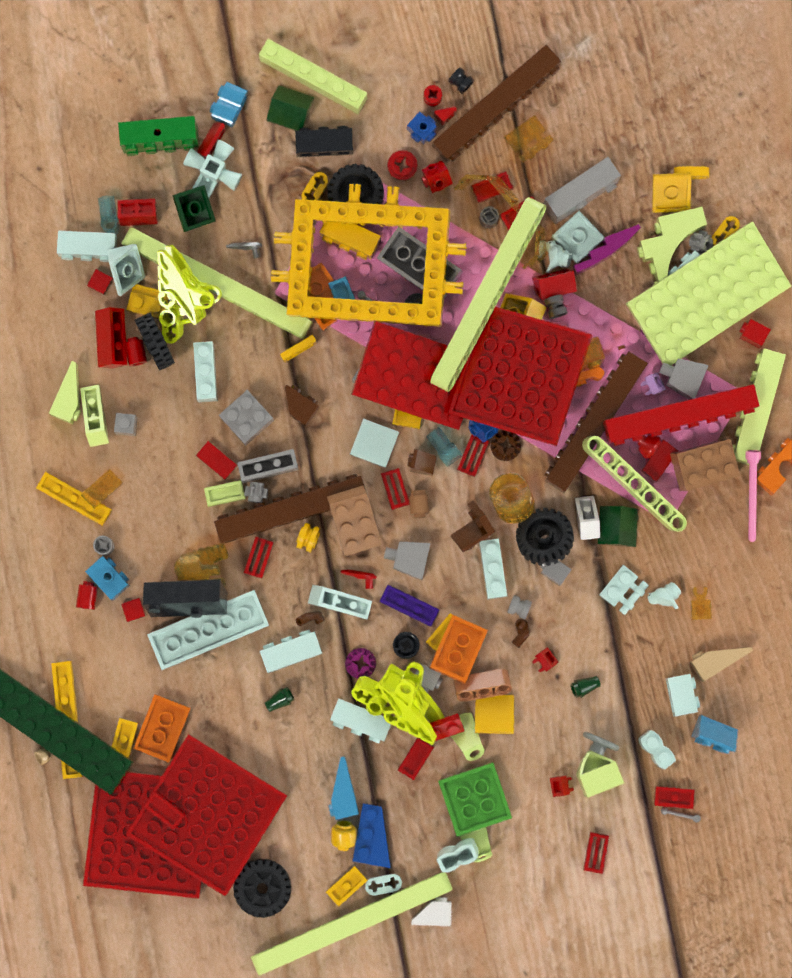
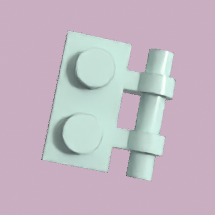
(618, 587)

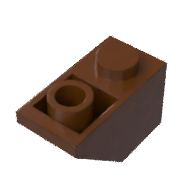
(299, 406)
(422, 462)

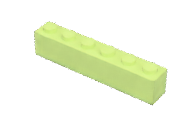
(313, 76)
(753, 425)

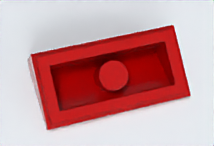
(209, 143)

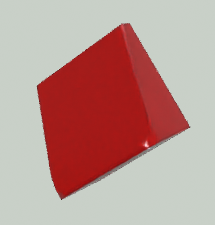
(445, 115)

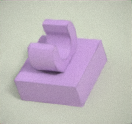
(655, 384)

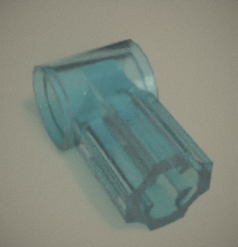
(108, 213)
(446, 450)

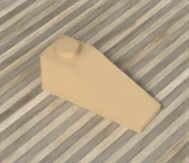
(713, 662)

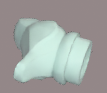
(557, 256)
(665, 596)

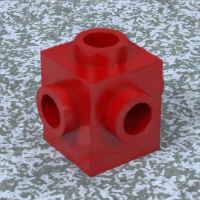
(436, 177)

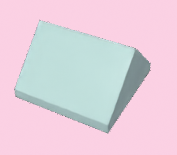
(125, 267)

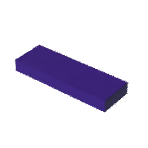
(409, 605)

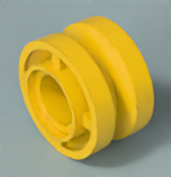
(308, 537)

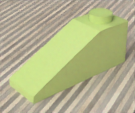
(67, 401)
(94, 416)

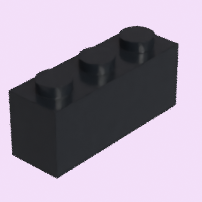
(324, 142)

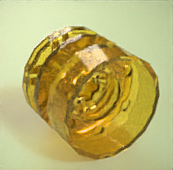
(511, 498)

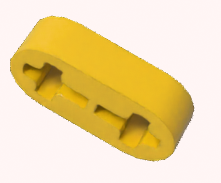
(697, 172)
(311, 186)
(721, 229)

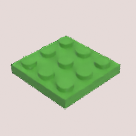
(475, 799)

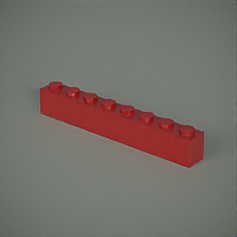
(679, 414)

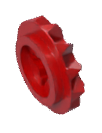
(398, 157)

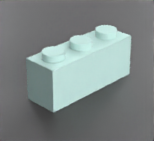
(85, 245)
(205, 371)
(492, 569)
(290, 651)
(359, 721)

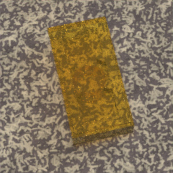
(101, 488)

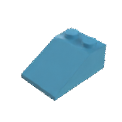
(343, 795)

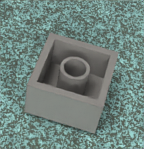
(246, 417)

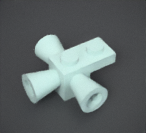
(213, 168)

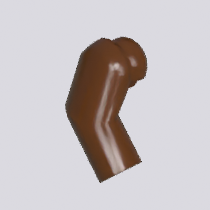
(309, 616)
(522, 631)

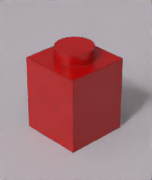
(754, 333)

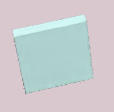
(578, 237)
(374, 443)

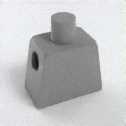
(684, 377)
(409, 558)

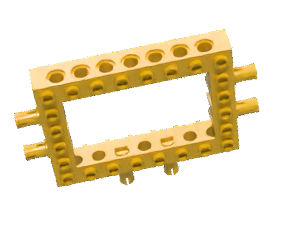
(354, 212)

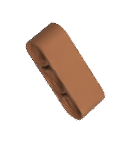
(483, 685)

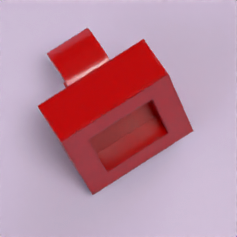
(546, 659)
(560, 786)

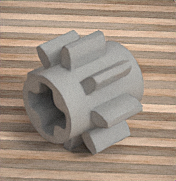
(700, 241)
(256, 492)

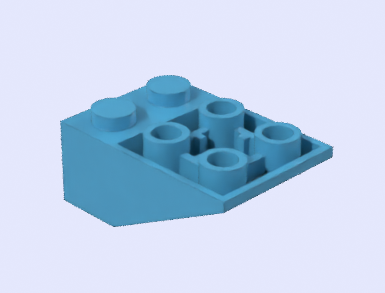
(710, 732)

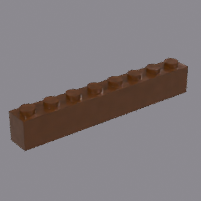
(496, 104)
(604, 408)
(281, 511)

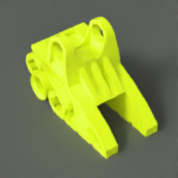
(184, 291)
(406, 700)

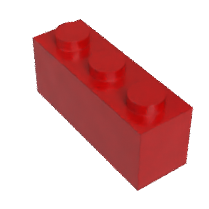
(111, 337)

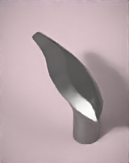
(247, 246)

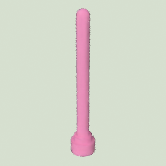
(752, 458)

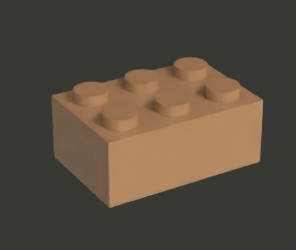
(705, 464)
(354, 520)

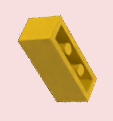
(351, 238)

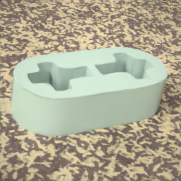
(384, 889)

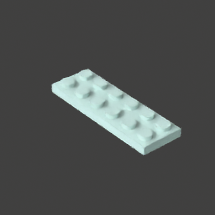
(199, 635)

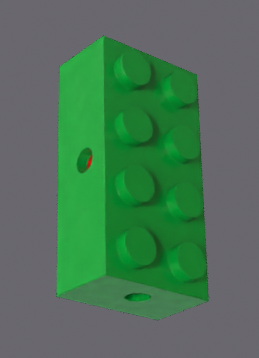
(158, 135)

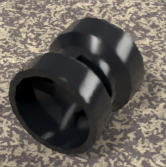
(460, 80)

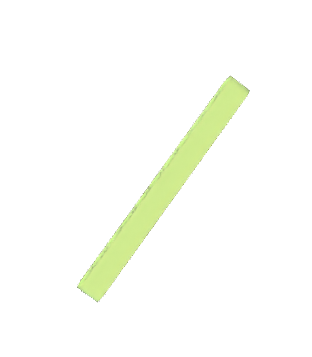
(230, 289)
(488, 294)
(351, 923)

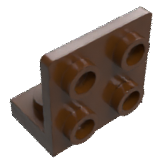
(475, 531)

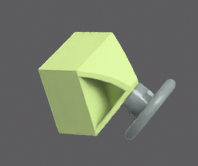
(596, 771)

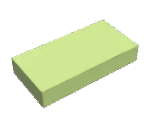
(224, 493)

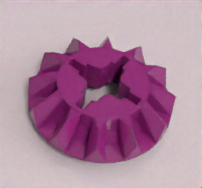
(355, 655)

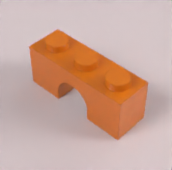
(769, 476)

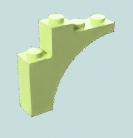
(672, 231)

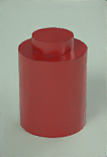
(135, 352)
(86, 596)

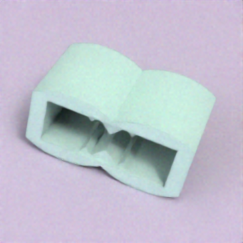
(660, 754)
(452, 856)

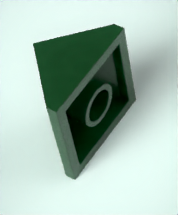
(289, 108)
(194, 208)
(618, 526)

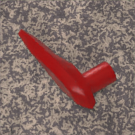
(361, 575)

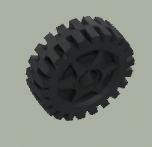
(371, 184)
(154, 341)
(548, 549)
(278, 886)

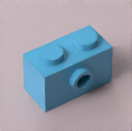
(108, 578)

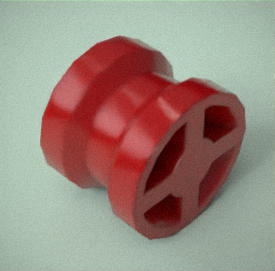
(432, 99)

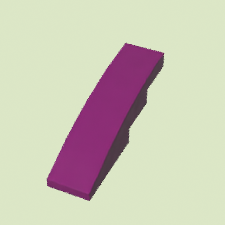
(611, 245)

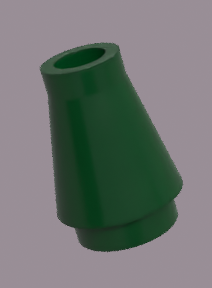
(584, 686)
(280, 699)

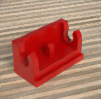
(137, 212)
(554, 283)

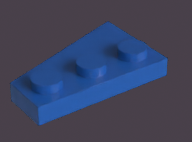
(371, 838)

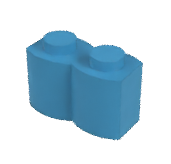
(229, 104)

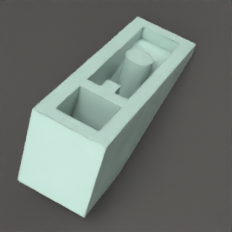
(339, 601)

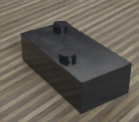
(185, 598)

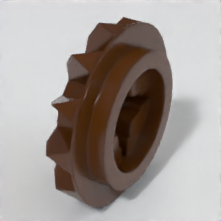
(498, 451)

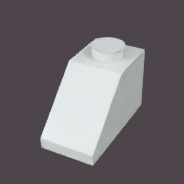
(587, 517)
(435, 913)

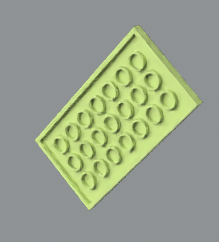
(708, 294)

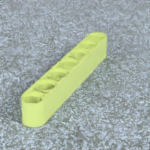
(642, 488)

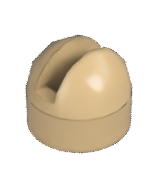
(42, 756)

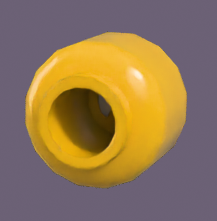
(343, 835)

